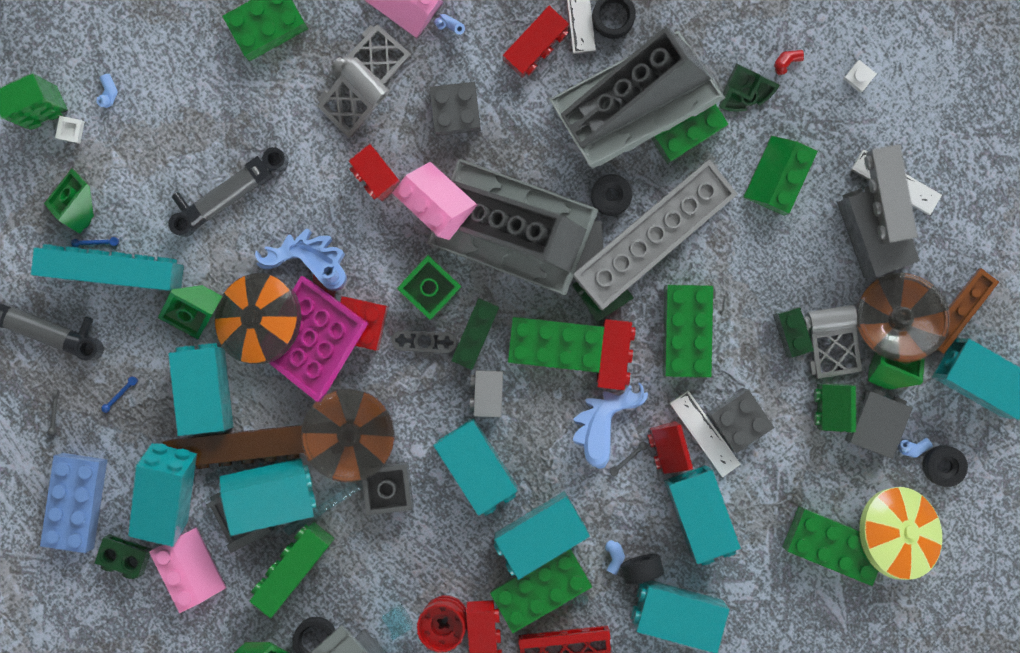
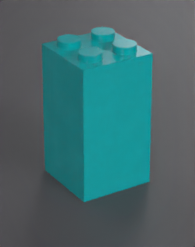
(981, 377)
(200, 389)
(476, 467)
(162, 494)
(267, 496)
(702, 515)
(540, 535)
(679, 616)

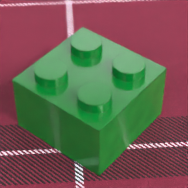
(429, 287)

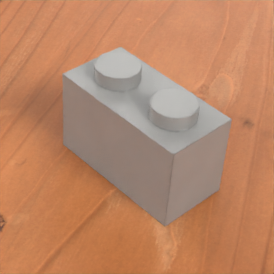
(488, 393)

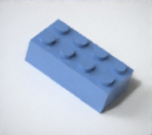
(73, 502)

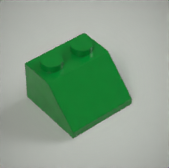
(835, 407)

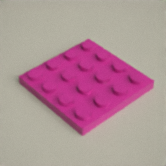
(323, 342)

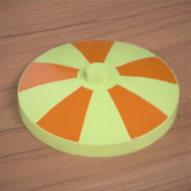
(901, 533)

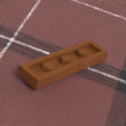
(967, 304)

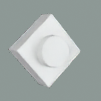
(859, 76)
(69, 129)

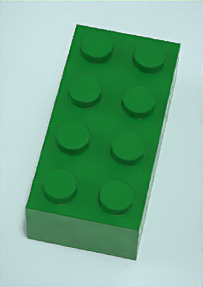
(687, 331)
(556, 344)
(829, 545)
(287, 574)
(541, 590)

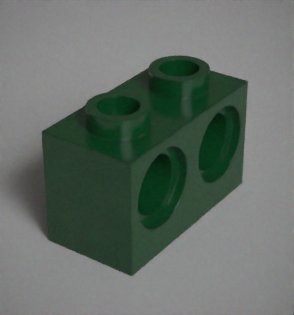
(123, 550)

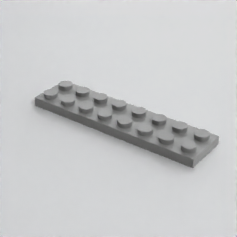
(654, 234)

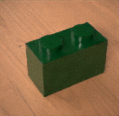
(793, 332)

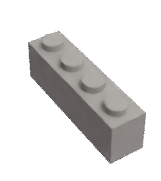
(890, 194)

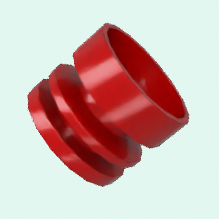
(442, 636)

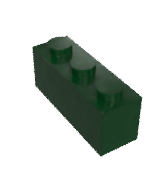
(475, 334)

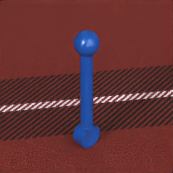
(113, 241)
(131, 381)

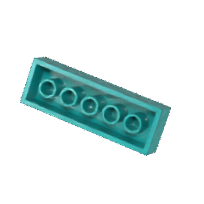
(103, 268)

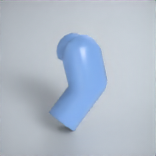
(449, 22)
(109, 93)
(914, 450)
(617, 555)

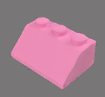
(408, 14)
(435, 200)
(188, 570)

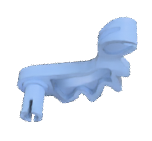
(314, 253)
(596, 423)

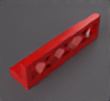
(567, 637)

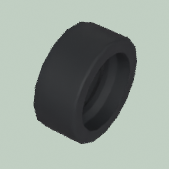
(613, 33)
(310, 622)

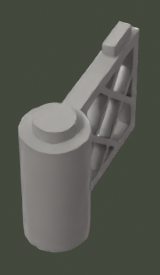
(368, 34)
(362, 86)
(829, 323)

